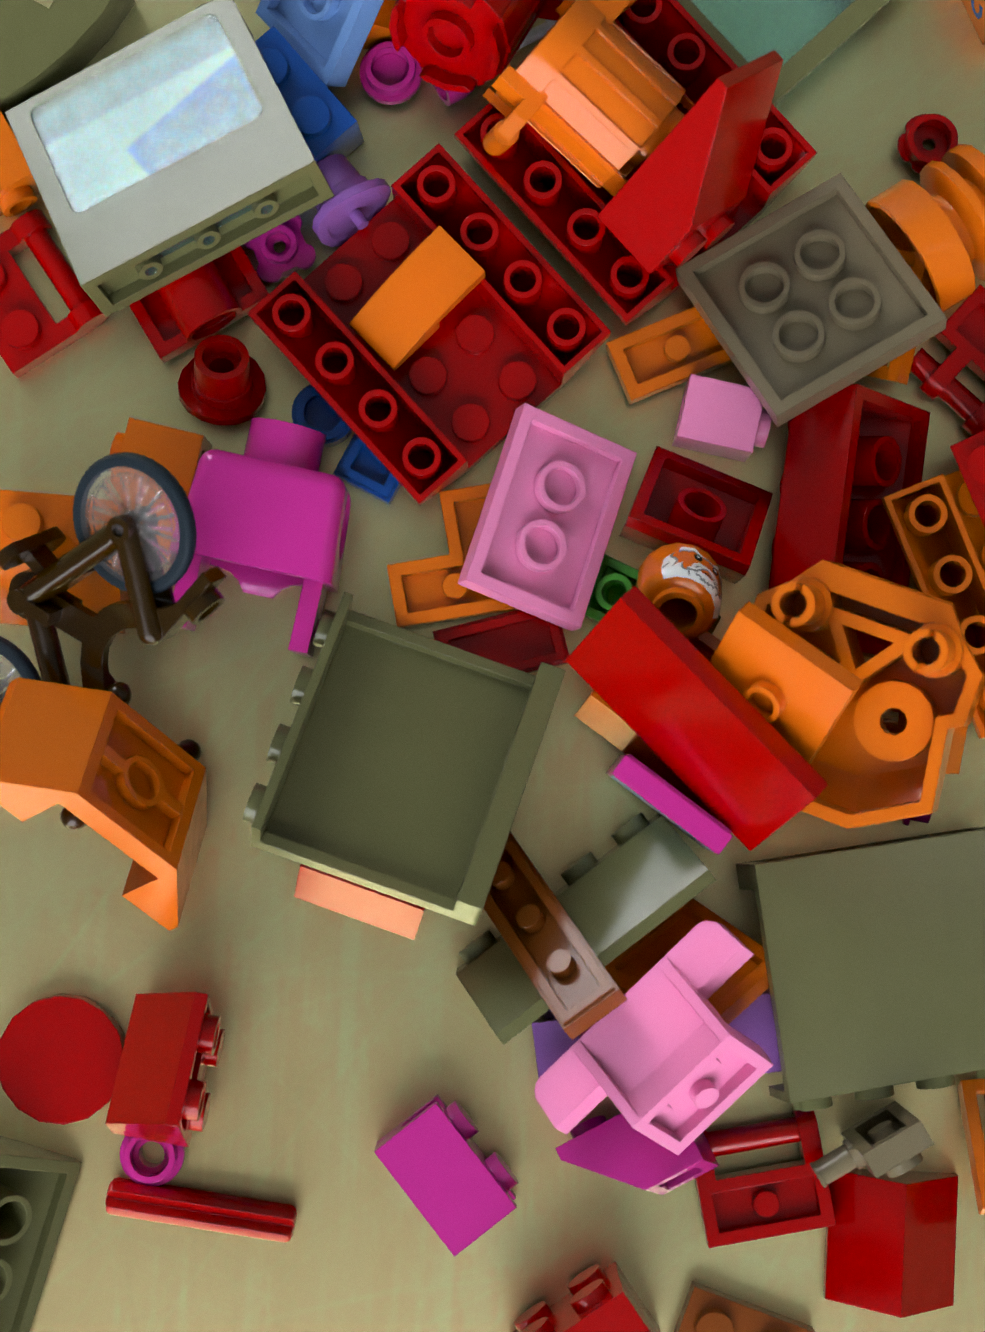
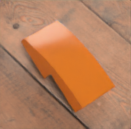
(417, 298)

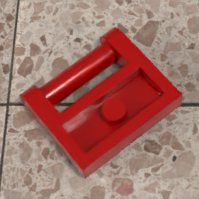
(26, 326)
(766, 1198)

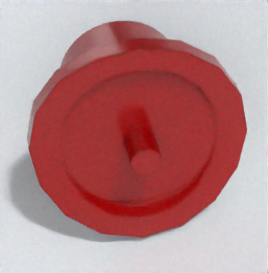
(222, 382)

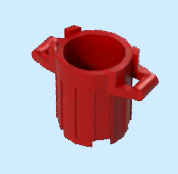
(465, 39)

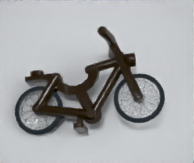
(138, 537)

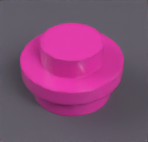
(389, 75)

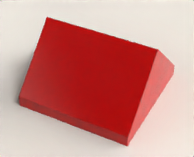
(699, 508)
(892, 1242)

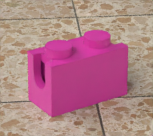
(448, 1173)

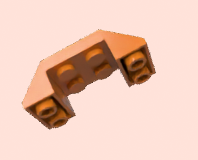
(112, 775)

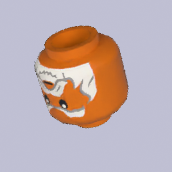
(683, 586)

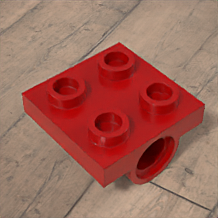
(199, 304)

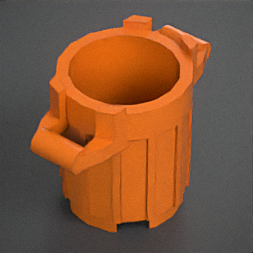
(589, 95)

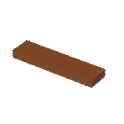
(549, 944)

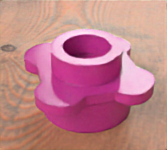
(281, 264)

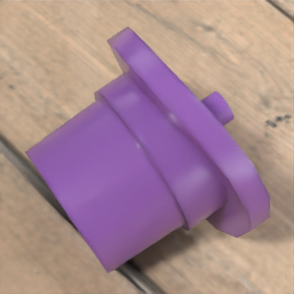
(353, 203)

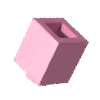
(721, 419)

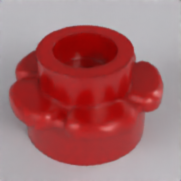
(926, 127)

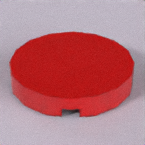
(60, 1058)

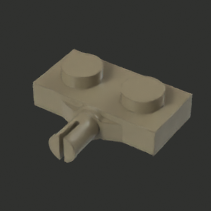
(881, 1143)

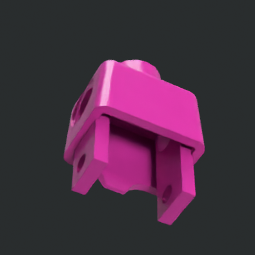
(272, 521)

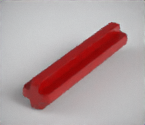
(201, 1210)

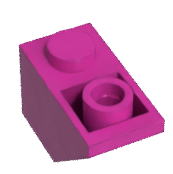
(630, 1157)

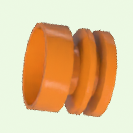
(941, 221)

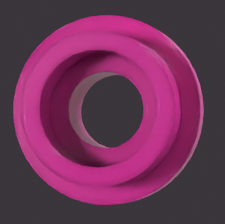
(149, 1173)

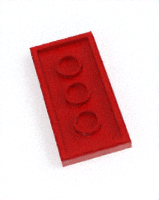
(695, 720)

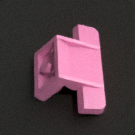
(663, 1050)

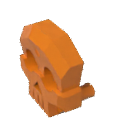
(923, 674)

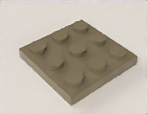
(810, 299)

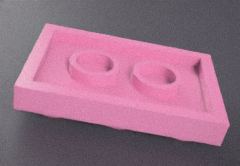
(547, 518)

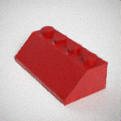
(832, 486)

